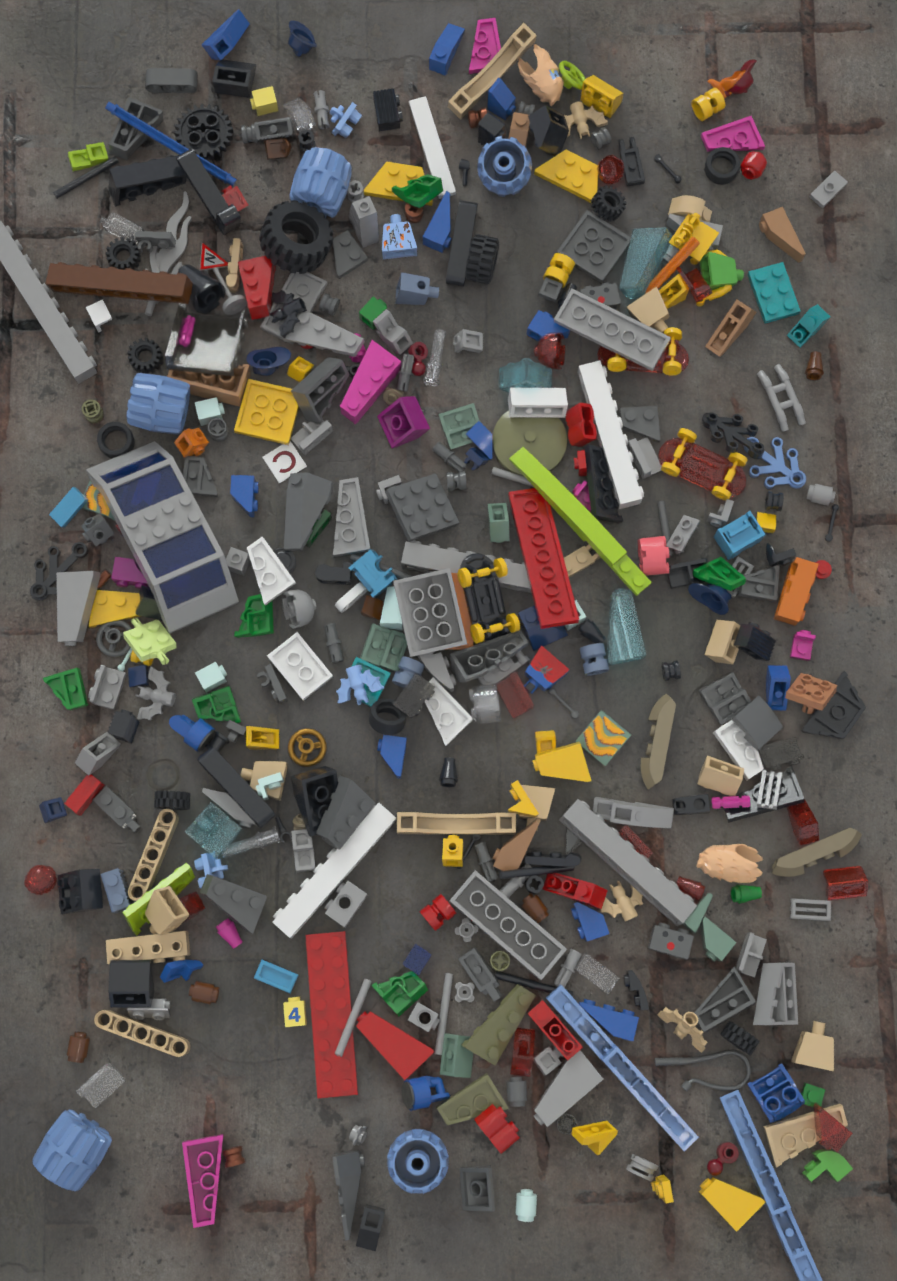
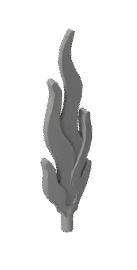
(168, 257)

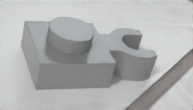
(547, 1060)

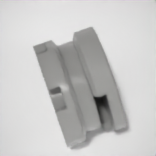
(643, 1165)

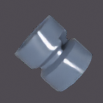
(594, 652)
(408, 668)

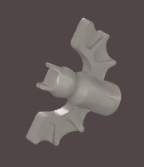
(158, 696)

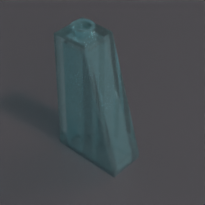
(643, 259)
(624, 631)

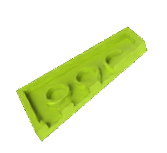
(177, 881)

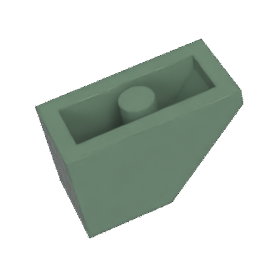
(498, 522)
(715, 940)

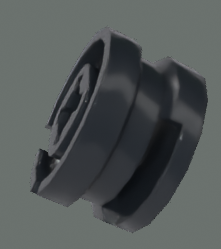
(287, 559)

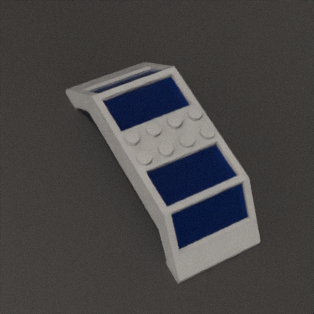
(166, 534)

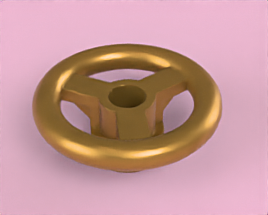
(302, 741)

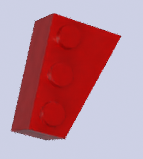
(258, 284)

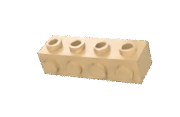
(150, 947)

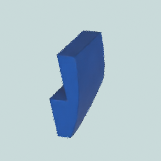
(481, 438)
(180, 968)

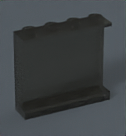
(212, 346)

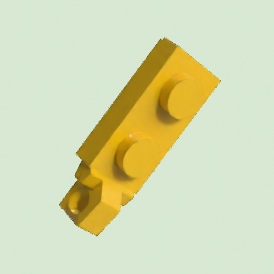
(663, 1188)

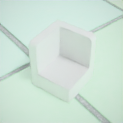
(99, 314)

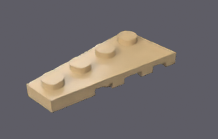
(796, 1134)

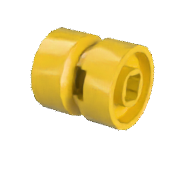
(707, 104)
(559, 268)

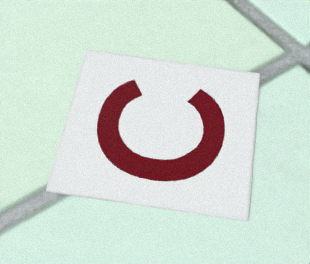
(284, 461)

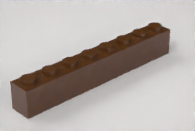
(119, 283)

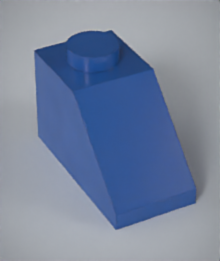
(501, 100)
(777, 684)
(393, 752)

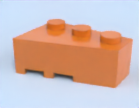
(796, 591)

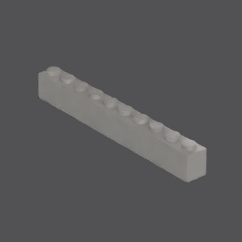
(44, 307)

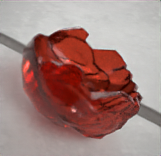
(610, 169)
(40, 879)

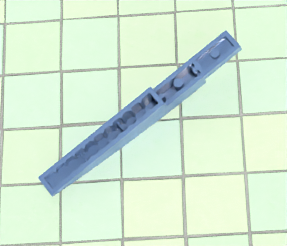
(622, 1068)
(769, 1188)

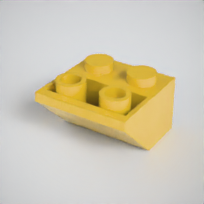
(601, 96)

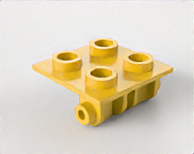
(694, 228)

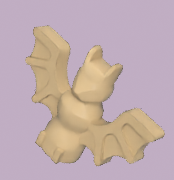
(580, 116)
(624, 904)
(685, 1026)

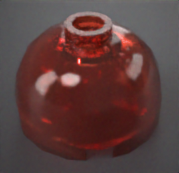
(550, 350)

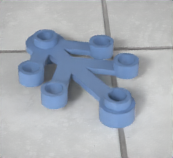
(778, 465)

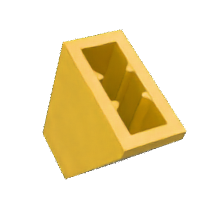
(563, 762)
(730, 1201)

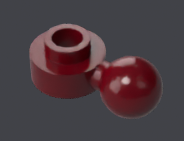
(418, 367)
(715, 1166)

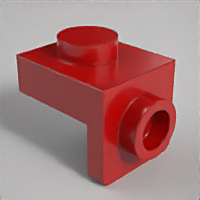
(580, 463)

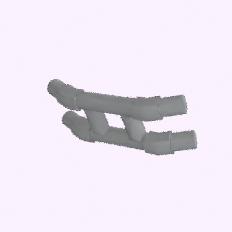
(779, 407)

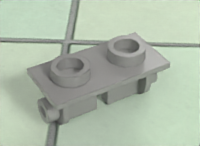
(682, 534)
(157, 1011)

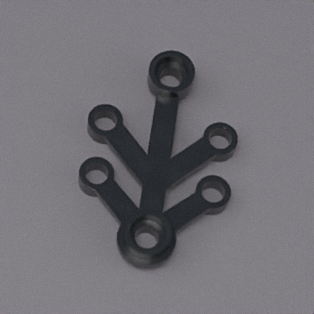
(714, 422)
(53, 569)

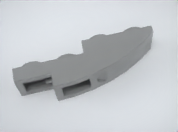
(437, 667)
(633, 813)

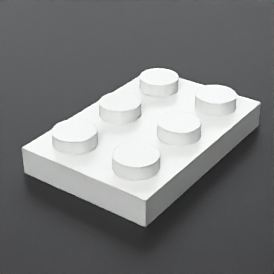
(300, 666)

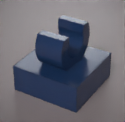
(477, 457)

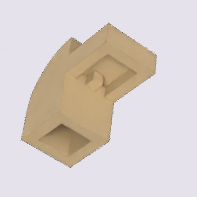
(689, 205)

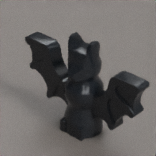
(290, 310)

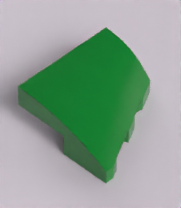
(420, 190)
(256, 618)
(217, 705)
(401, 991)

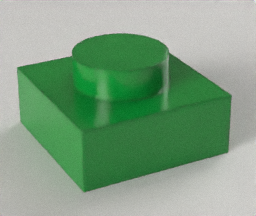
(812, 1094)

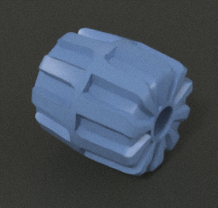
(504, 179)
(321, 180)
(158, 403)
(423, 1145)
(71, 1150)

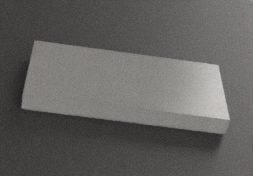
(301, 285)

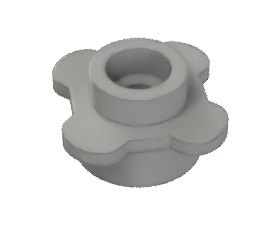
(461, 930)
(460, 988)
(358, 1135)

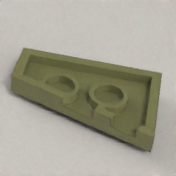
(471, 1101)

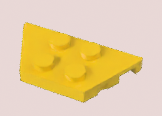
(571, 174)
(392, 175)

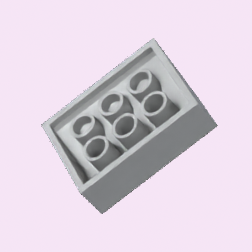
(430, 612)

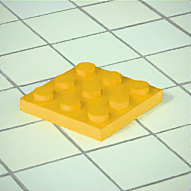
(267, 412)

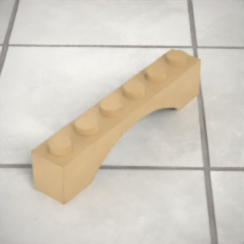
(508, 55)
(456, 823)

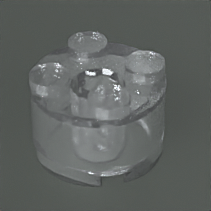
(486, 704)

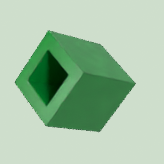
(371, 311)

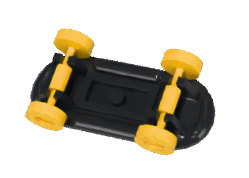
(484, 597)

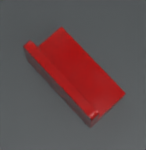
(84, 794)

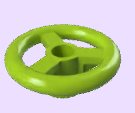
(570, 77)

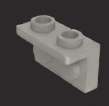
(107, 687)

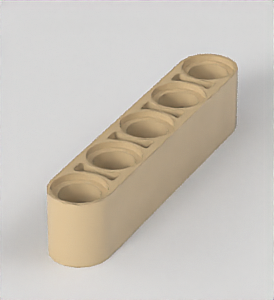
(153, 844)
(132, 1033)

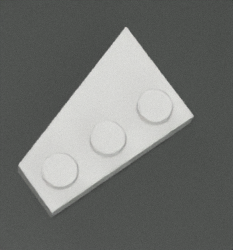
(270, 572)
(447, 713)
(739, 749)

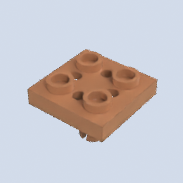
(811, 692)

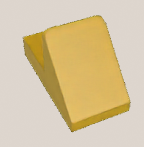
(525, 805)
(595, 1135)

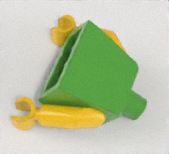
(719, 273)

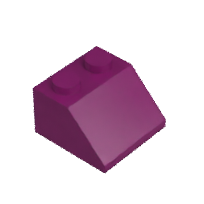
(403, 421)

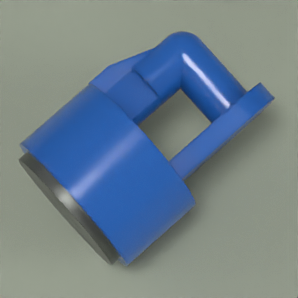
(194, 734)
(417, 1092)

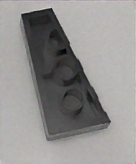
(144, 178)

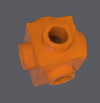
(191, 442)

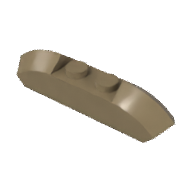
(653, 766)
(793, 863)

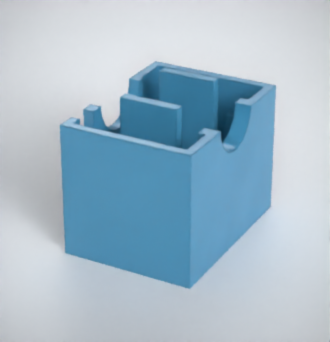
(739, 535)
(370, 574)

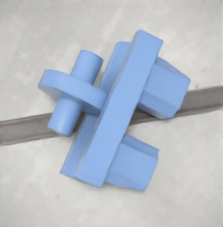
(350, 114)
(210, 866)

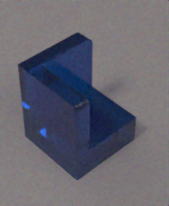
(417, 959)

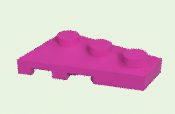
(485, 44)
(737, 135)

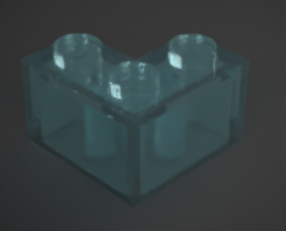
(524, 375)

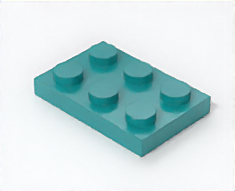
(773, 292)

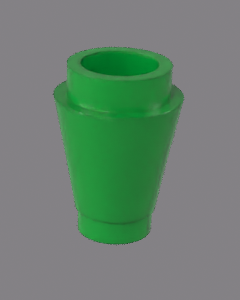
(745, 893)

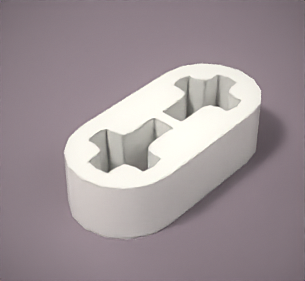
(351, 597)

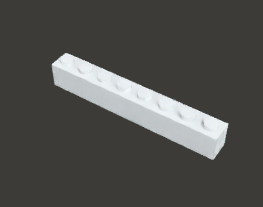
(609, 434)
(333, 871)

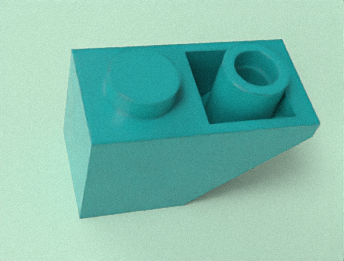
(808, 325)

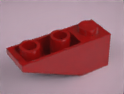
(575, 889)
(554, 1030)

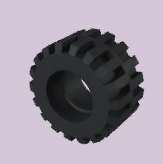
(482, 259)

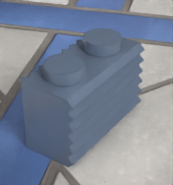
(116, 890)

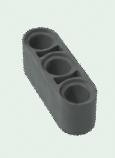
(171, 80)

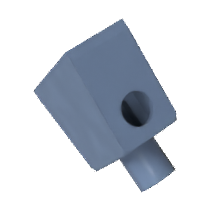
(414, 290)

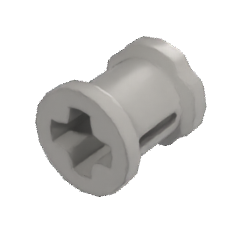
(354, 191)

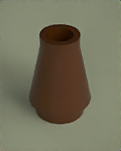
(814, 367)

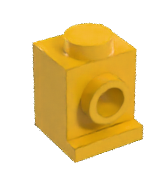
(452, 858)

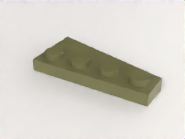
(495, 1033)

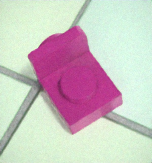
(581, 493)
(802, 645)

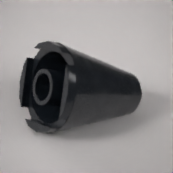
(205, 289)

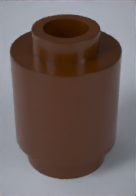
(535, 908)
(204, 992)
(78, 1047)

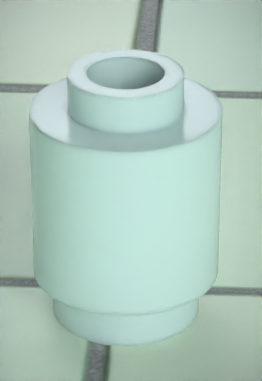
(526, 1205)

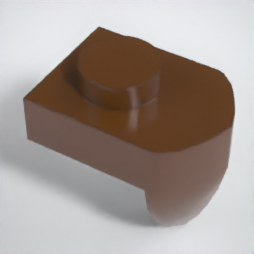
(277, 148)

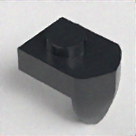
(783, 558)

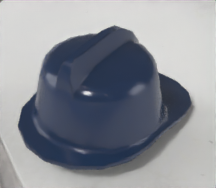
(300, 38)
(268, 360)
(712, 596)

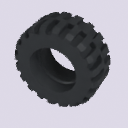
(301, 219)

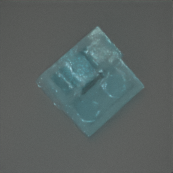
(213, 830)

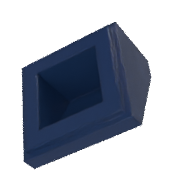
(138, 676)
(52, 809)

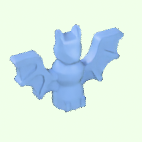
(356, 681)

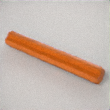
(671, 266)

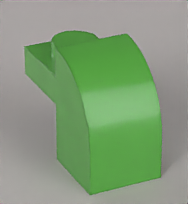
(827, 1161)

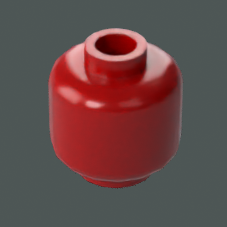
(753, 165)

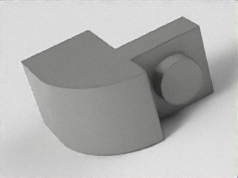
(392, 333)

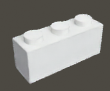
(537, 402)

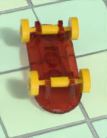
(672, 362)
(703, 467)

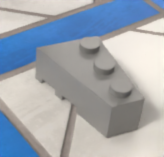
(777, 995)

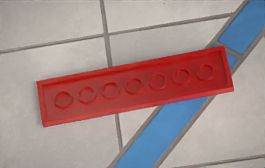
(543, 559)
(330, 1012)

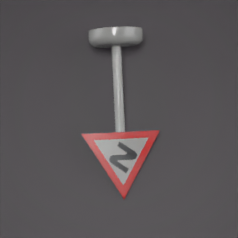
(210, 260)

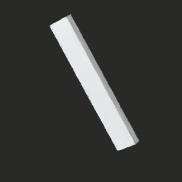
(431, 144)

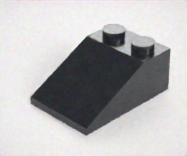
(313, 795)

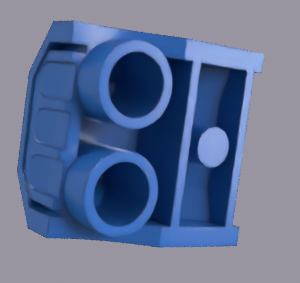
(777, 1094)

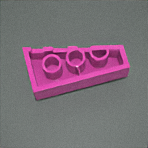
(371, 379)
(202, 1168)

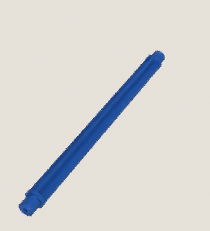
(166, 141)

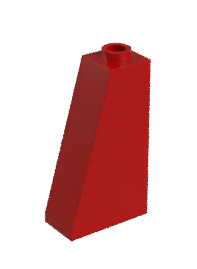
(394, 1044)

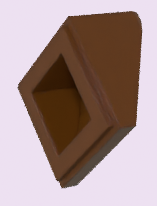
(372, 607)

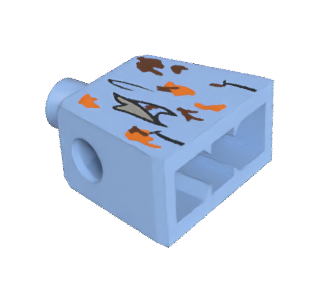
(398, 239)

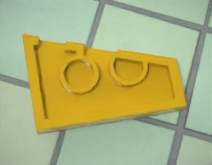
(113, 606)

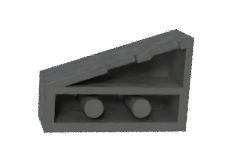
(319, 388)
(235, 901)
(724, 1002)

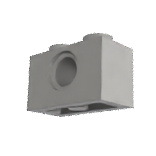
(356, 897)

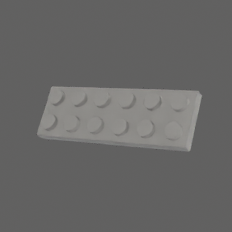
(612, 329)

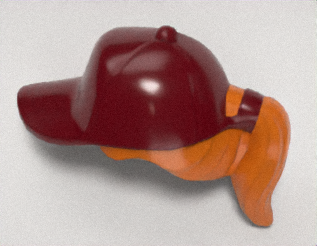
(738, 82)

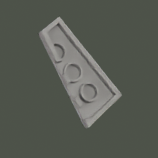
(324, 335)
(351, 527)

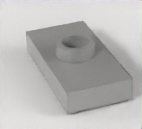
(828, 189)

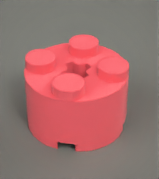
(653, 555)

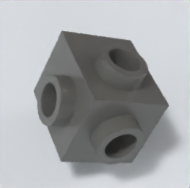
(97, 530)

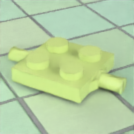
(149, 640)

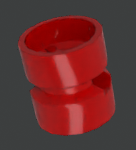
(438, 912)

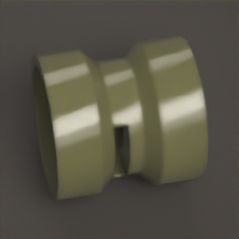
(92, 415)
(499, 960)

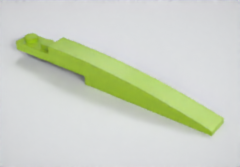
(580, 520)

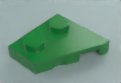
(720, 574)
(68, 688)

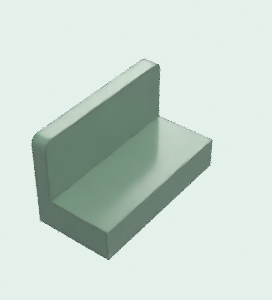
(456, 1059)

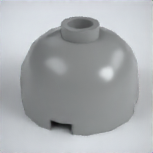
(298, 607)

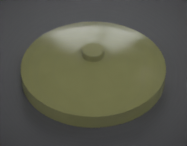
(538, 435)

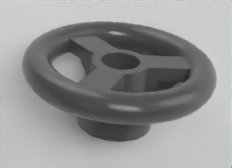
(109, 634)

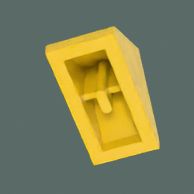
(674, 291)
(261, 738)

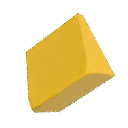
(299, 369)
(766, 522)
(545, 741)

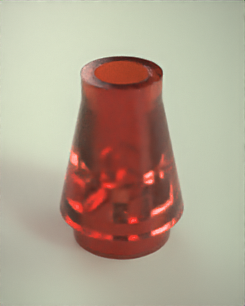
(690, 887)

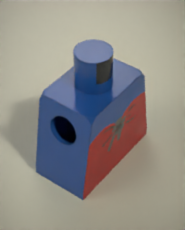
(544, 671)

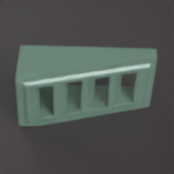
(694, 920)

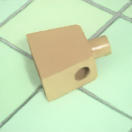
(650, 310)
(263, 769)
(541, 799)
(165, 911)
(815, 1048)

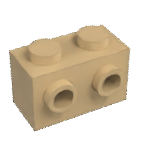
(721, 644)
(720, 776)

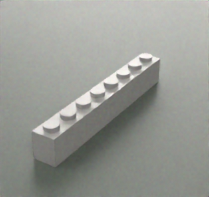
(434, 558)
(628, 862)

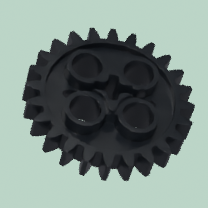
(203, 118)

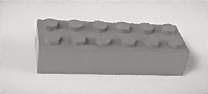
(508, 925)

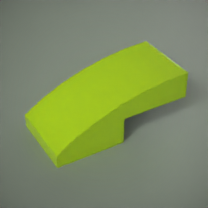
(89, 157)

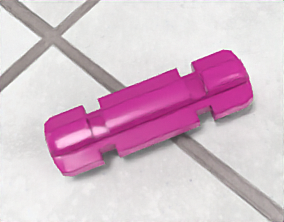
(187, 331)
(731, 802)

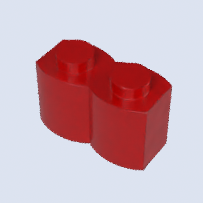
(581, 424)
(496, 1128)

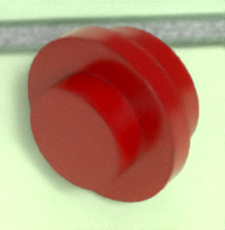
(824, 569)

